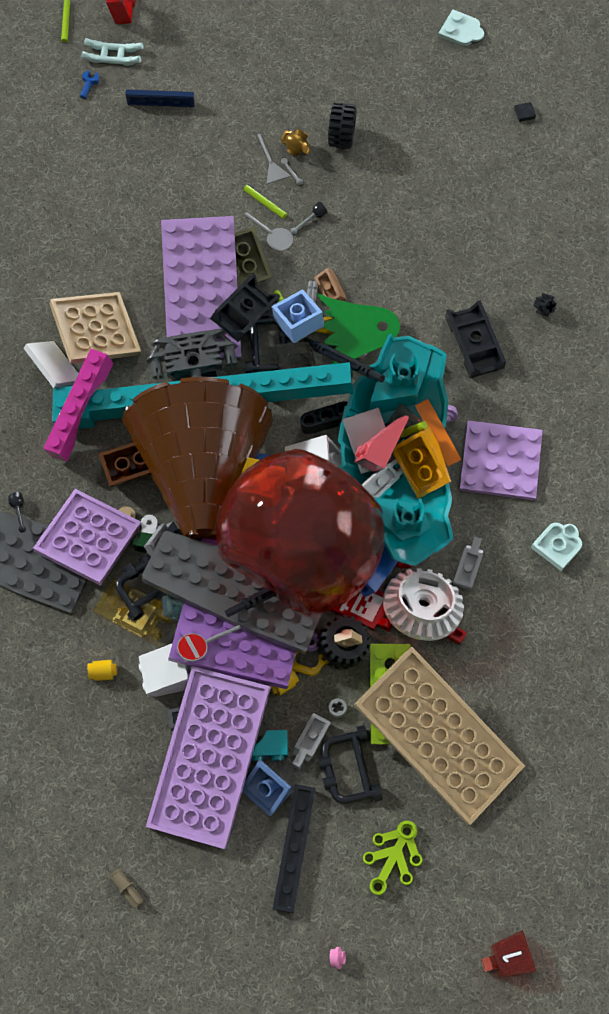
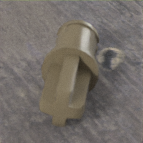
(126, 888)

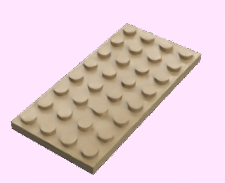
(439, 735)

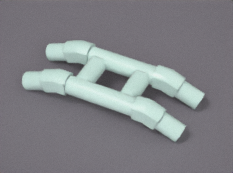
(104, 47)

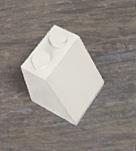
(320, 446)
(161, 675)

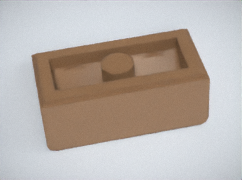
(329, 285)

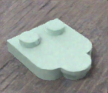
(461, 29)
(558, 544)

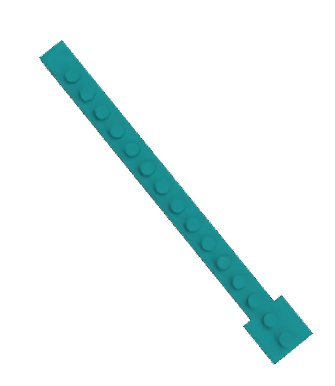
(272, 385)

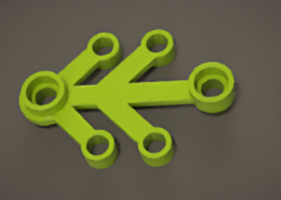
(394, 854)

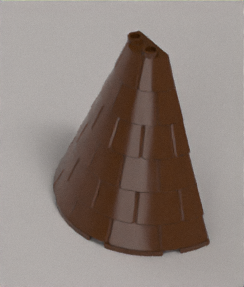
(197, 443)

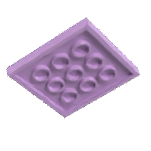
(501, 460)
(87, 537)

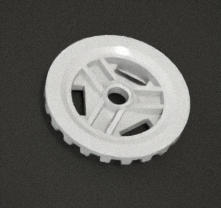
(420, 620)

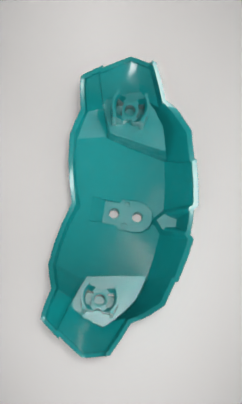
(412, 374)

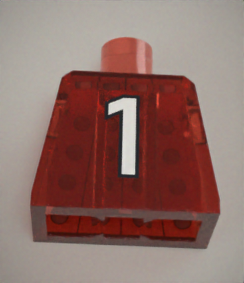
(510, 957)

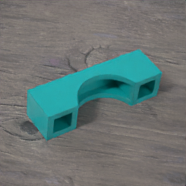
(273, 746)

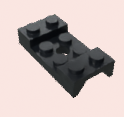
(235, 316)
(479, 355)

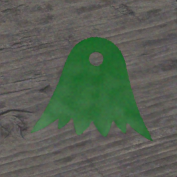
(357, 327)

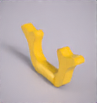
(308, 670)

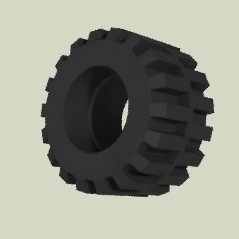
(342, 125)
(332, 652)

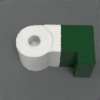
(149, 525)

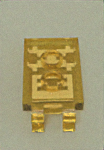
(113, 609)

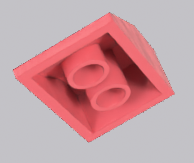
(377, 451)

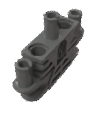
(184, 348)

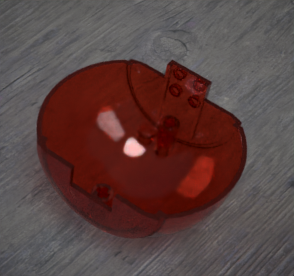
(301, 530)

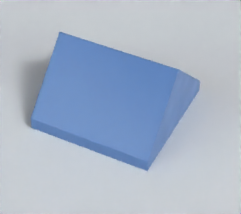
(266, 788)

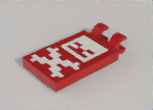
(367, 609)

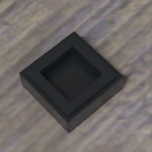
(525, 111)

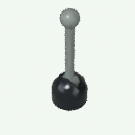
(319, 210)

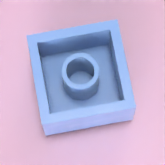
(298, 316)

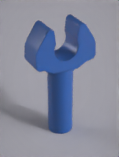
(88, 83)

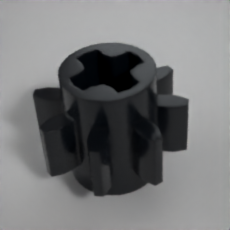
(545, 304)

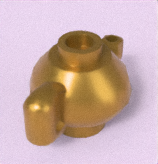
(296, 142)

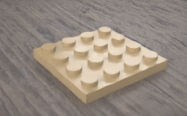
(95, 324)

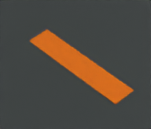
(447, 448)

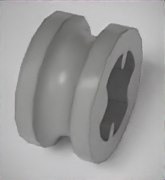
(335, 702)

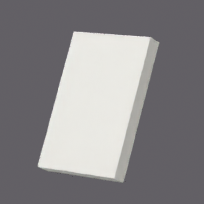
(52, 363)

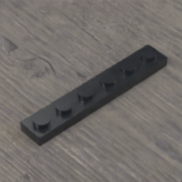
(294, 849)

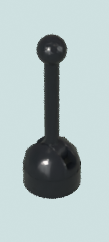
(16, 501)

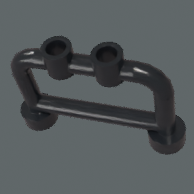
(254, 365)
(131, 572)
(330, 782)

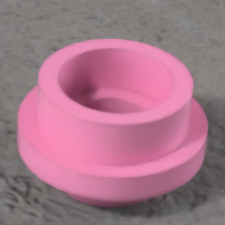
(337, 957)

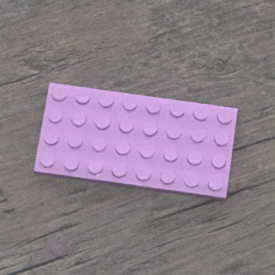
(198, 272)
(208, 757)

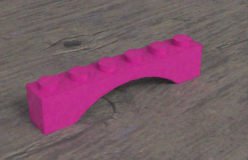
(64, 432)

